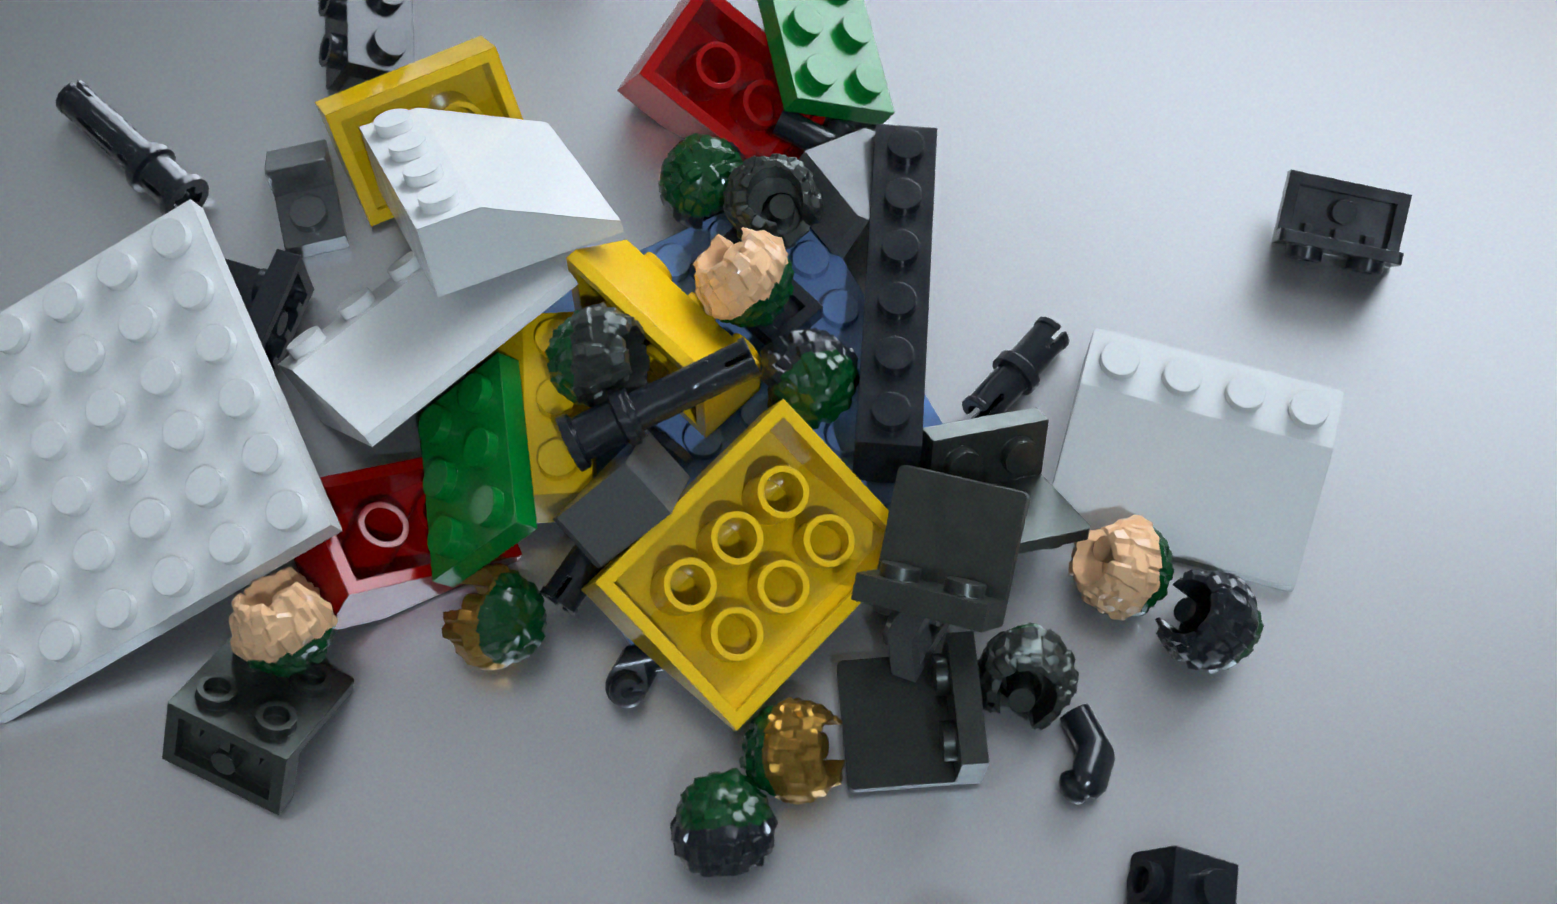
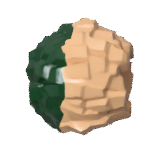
(745, 279)
(1122, 567)
(281, 624)

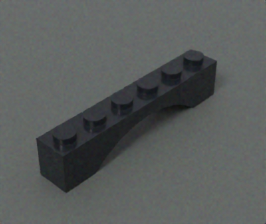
(896, 303)

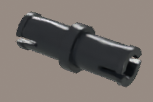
(1017, 370)

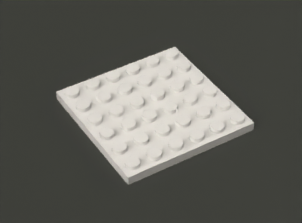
(138, 457)

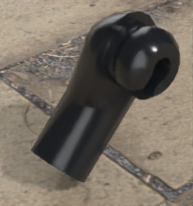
(806, 133)
(631, 677)
(1093, 756)

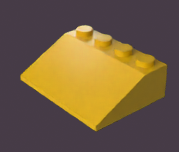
(747, 566)

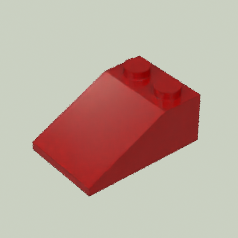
(713, 78)
(382, 552)

